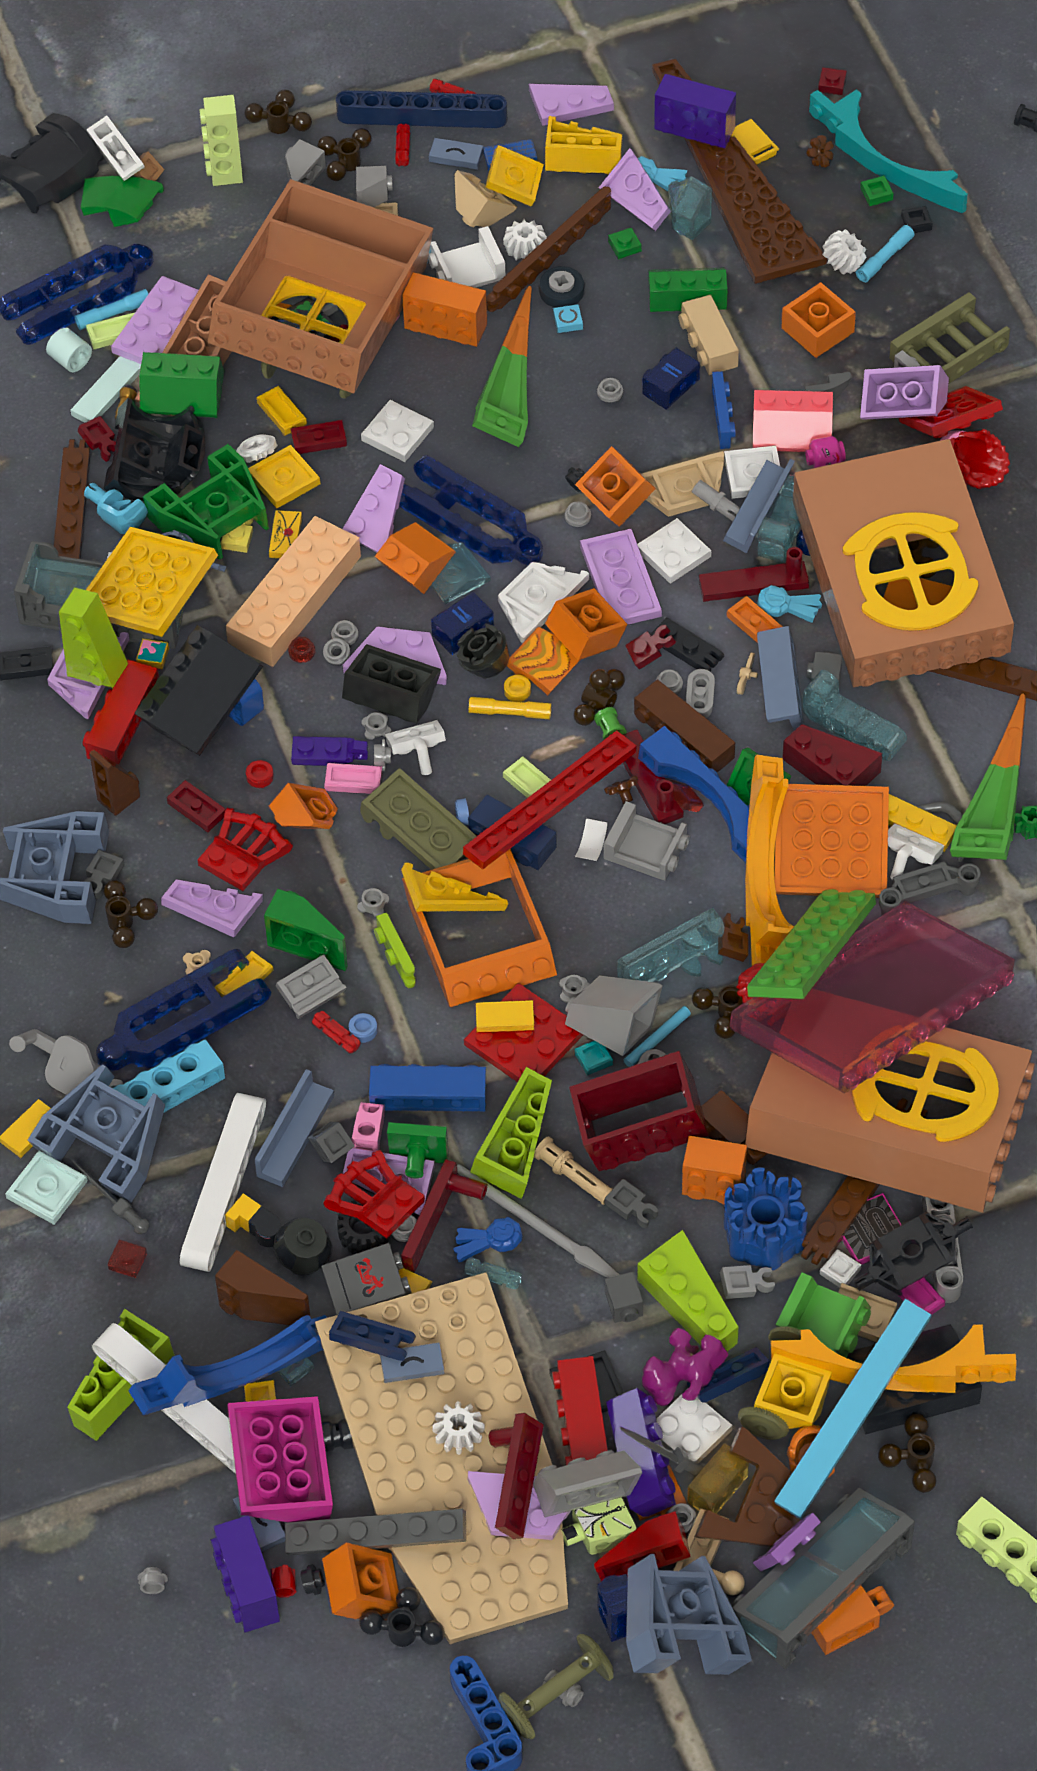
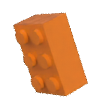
(444, 309)

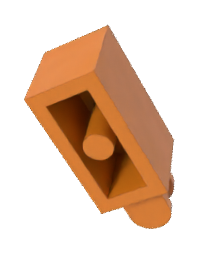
(852, 1618)

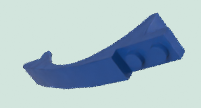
(193, 1384)

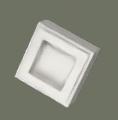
(840, 1268)

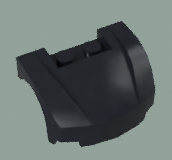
(52, 162)
(154, 451)

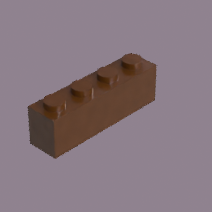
(662, 707)

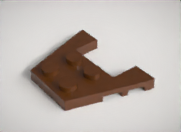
(759, 1518)

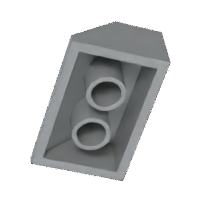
(586, 1482)

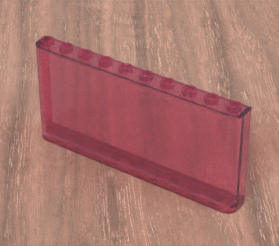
(878, 998)

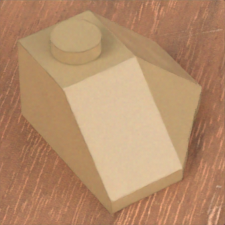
(477, 203)

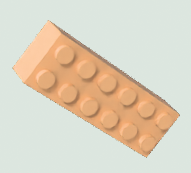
(293, 591)

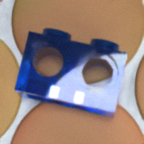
(613, 1605)

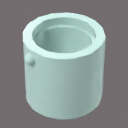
(69, 350)

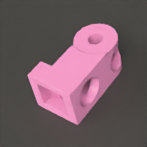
(368, 1126)

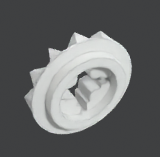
(257, 447)

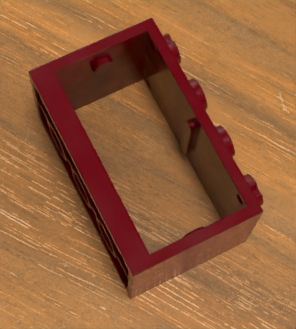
(630, 1089)

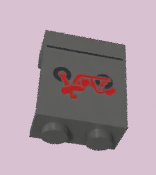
(366, 1279)

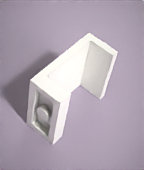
(471, 264)

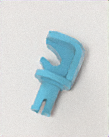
(114, 510)

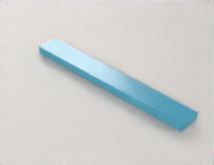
(852, 1409)

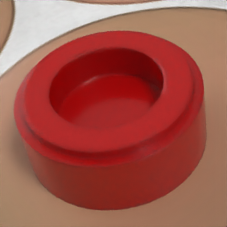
(259, 774)

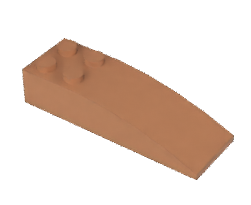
(193, 330)

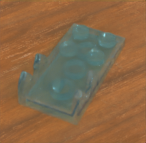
(675, 950)

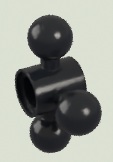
(407, 1600)

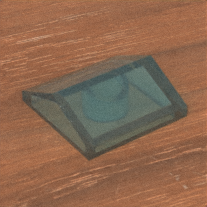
(459, 575)

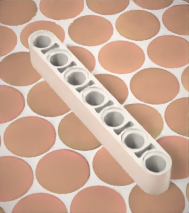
(222, 1182)
(138, 1364)

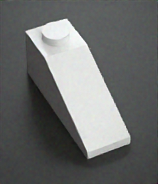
(115, 148)

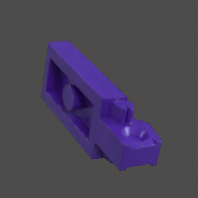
(324, 750)

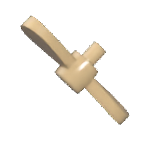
(746, 673)

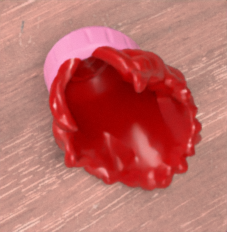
(979, 457)

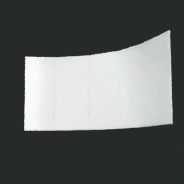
(592, 839)

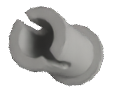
(571, 1696)

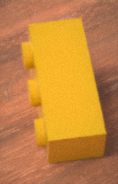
(581, 149)

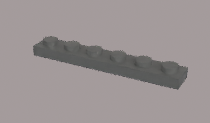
(376, 1531)

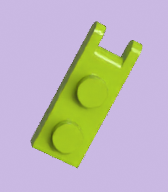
(396, 952)

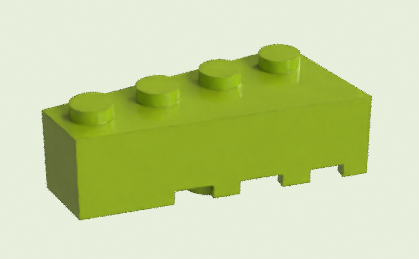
(89, 640)
(512, 1141)
(687, 1292)
(105, 1392)

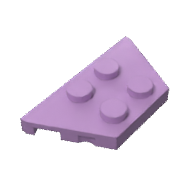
(406, 643)
(78, 693)
(488, 1492)

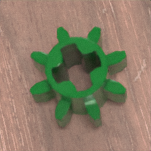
(1027, 822)

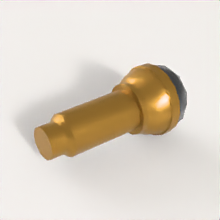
(126, 392)

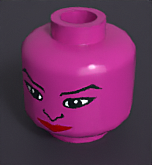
(825, 452)

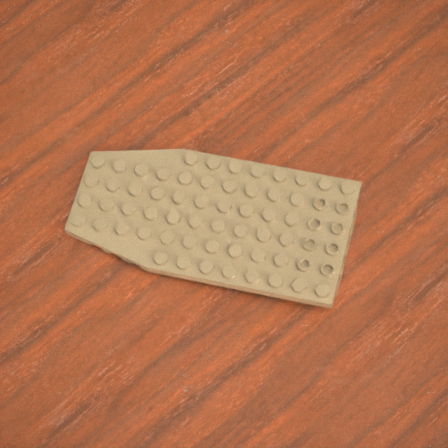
(489, 1577)

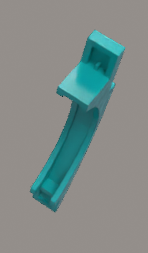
(843, 121)

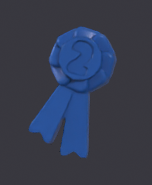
(501, 1235)

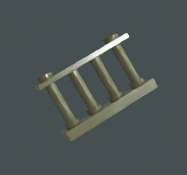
(945, 323)

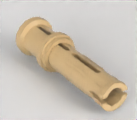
(563, 1163)

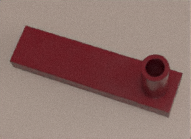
(752, 580)
(654, 790)
(446, 1182)
(519, 1474)

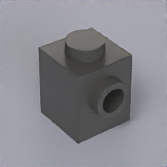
(825, 661)

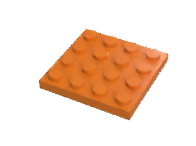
(832, 840)

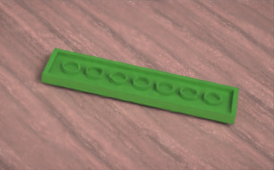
(812, 945)

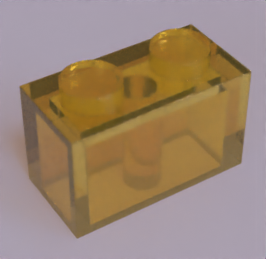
(717, 1481)

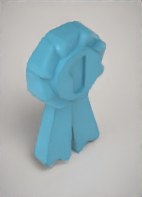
(661, 176)
(777, 602)

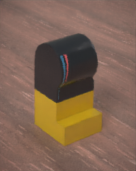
(253, 1219)

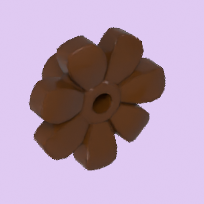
(820, 151)
(622, 788)

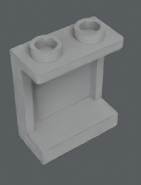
(645, 843)

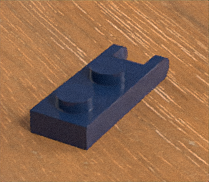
(370, 1335)
(735, 1373)

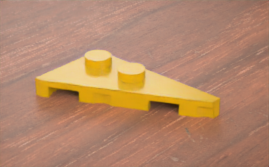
(446, 894)

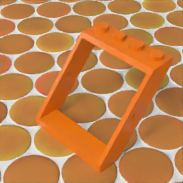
(498, 970)

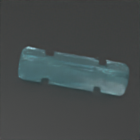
(495, 1273)

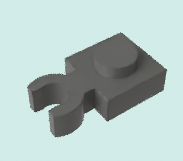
(103, 869)
(628, 1201)

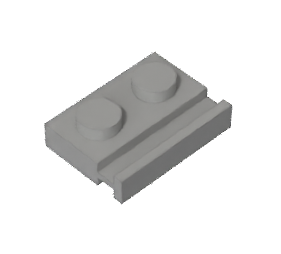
(310, 986)

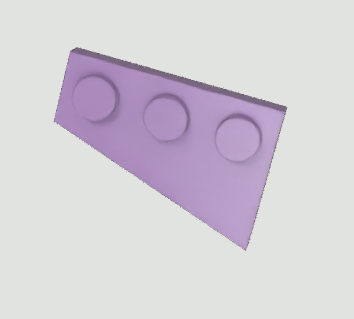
(569, 101)
(214, 908)

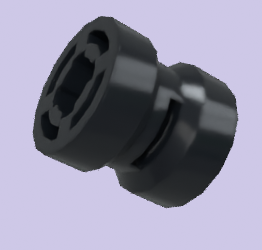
(336, 1435)

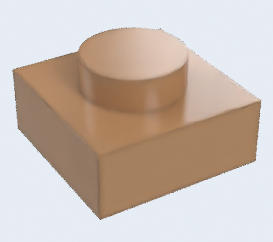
(152, 168)

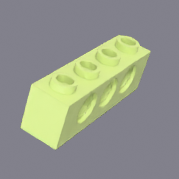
(222, 139)
(985, 1519)

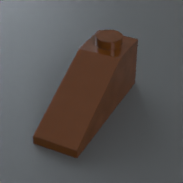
(113, 784)

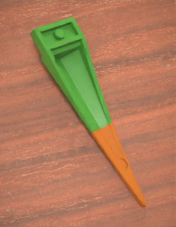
(504, 397)
(990, 817)

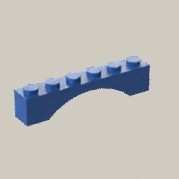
(673, 760)

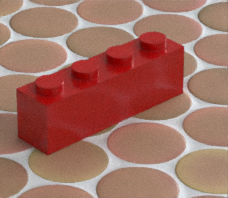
(116, 721)
(580, 1408)

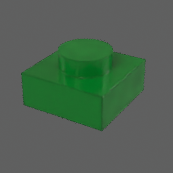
(877, 191)
(624, 243)

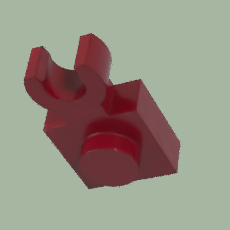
(98, 435)
(646, 647)

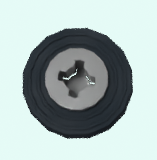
(561, 286)

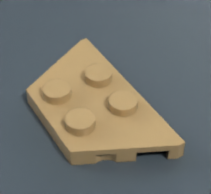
(676, 482)

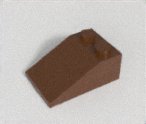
(258, 1293)

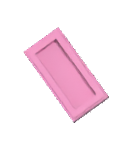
(352, 778)

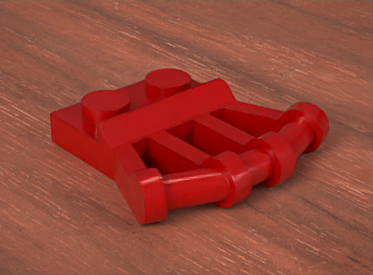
(236, 864)
(389, 1205)

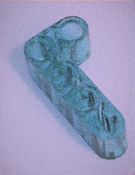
(781, 529)
(849, 720)

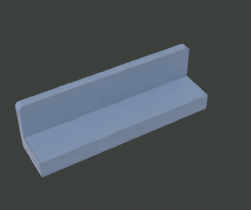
(757, 505)
(780, 676)
(292, 1130)

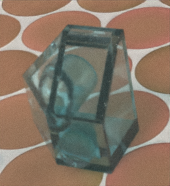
(689, 206)

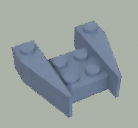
(44, 865)
(108, 1124)
(681, 1606)

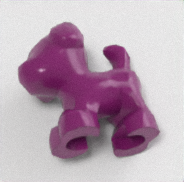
(685, 1364)

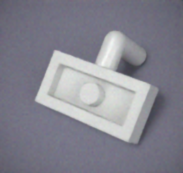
(417, 738)
(911, 844)

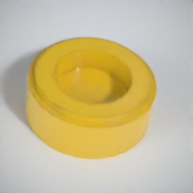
(517, 688)

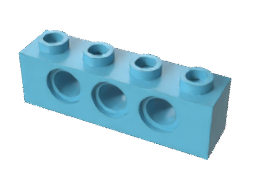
(182, 1085)

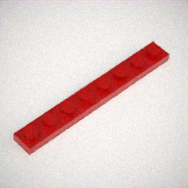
(549, 800)

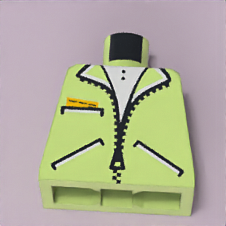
(600, 1526)

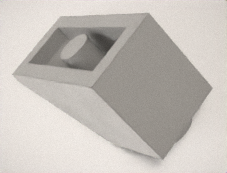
(304, 162)
(372, 185)

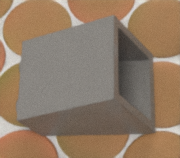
(614, 1011)

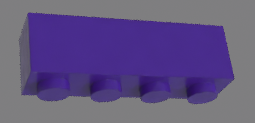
(637, 1413)

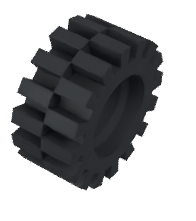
(355, 1240)

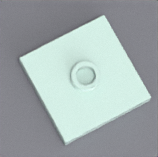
(46, 1187)

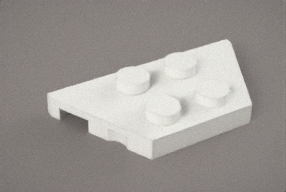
(533, 594)

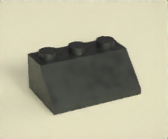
(390, 683)

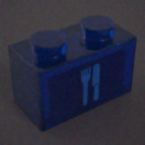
(670, 378)
(458, 619)

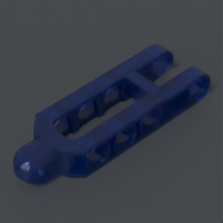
(58, 315)
(456, 488)
(127, 1049)

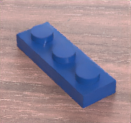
(723, 410)

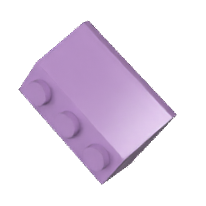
(903, 392)

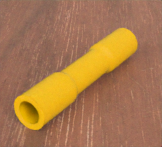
(527, 709)

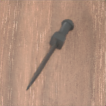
(121, 1206)
(678, 1458)

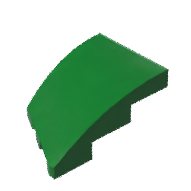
(122, 199)

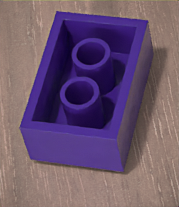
(695, 111)
(244, 1574)

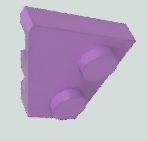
(782, 1549)

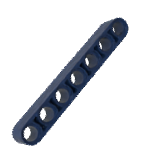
(421, 109)

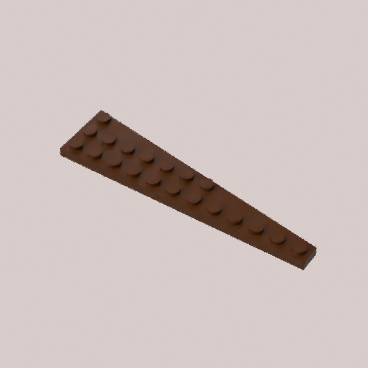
(756, 217)

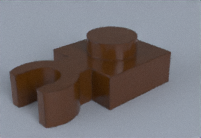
(733, 942)

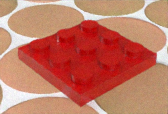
(959, 411)
(533, 1049)

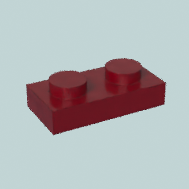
(319, 437)
(196, 806)

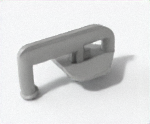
(68, 1062)

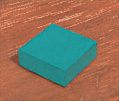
(593, 1057)

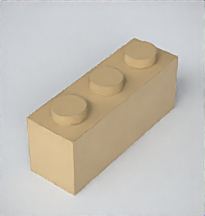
(709, 334)

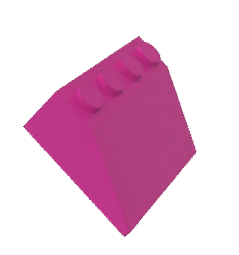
(280, 1459)

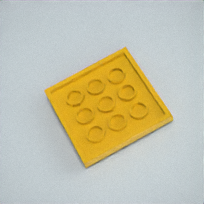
(150, 579)

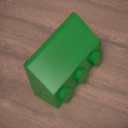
(674, 286)
(178, 381)

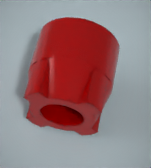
(283, 1581)

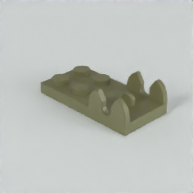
(416, 821)

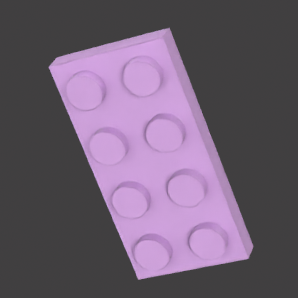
(154, 320)
(621, 575)

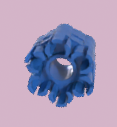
(765, 1201)

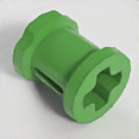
(608, 722)

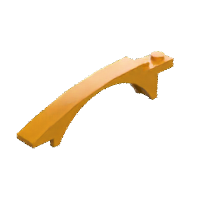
(762, 907)
(962, 1363)

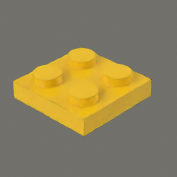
(514, 175)
(284, 476)

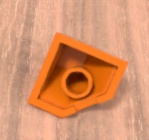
(303, 807)

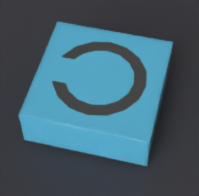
(568, 318)

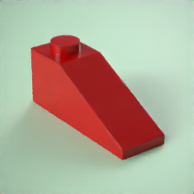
(658, 1536)

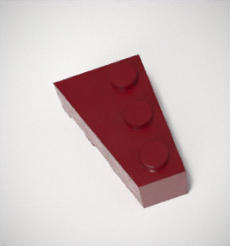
(830, 758)

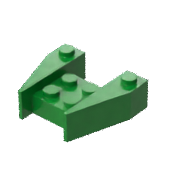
(212, 507)

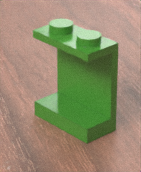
(826, 1313)

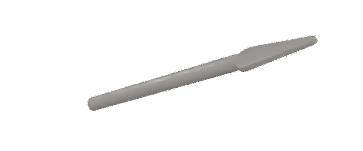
(582, 1254)

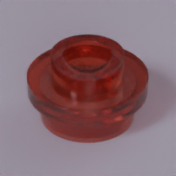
(301, 644)

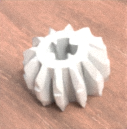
(523, 238)
(844, 251)
(462, 1437)

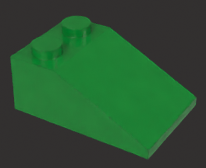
(302, 930)

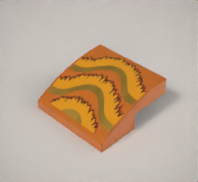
(542, 660)

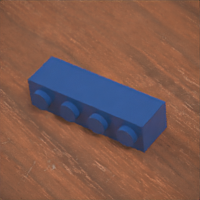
(428, 1087)

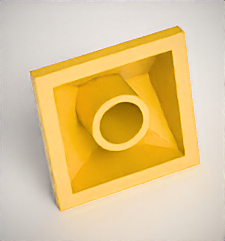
(794, 1391)

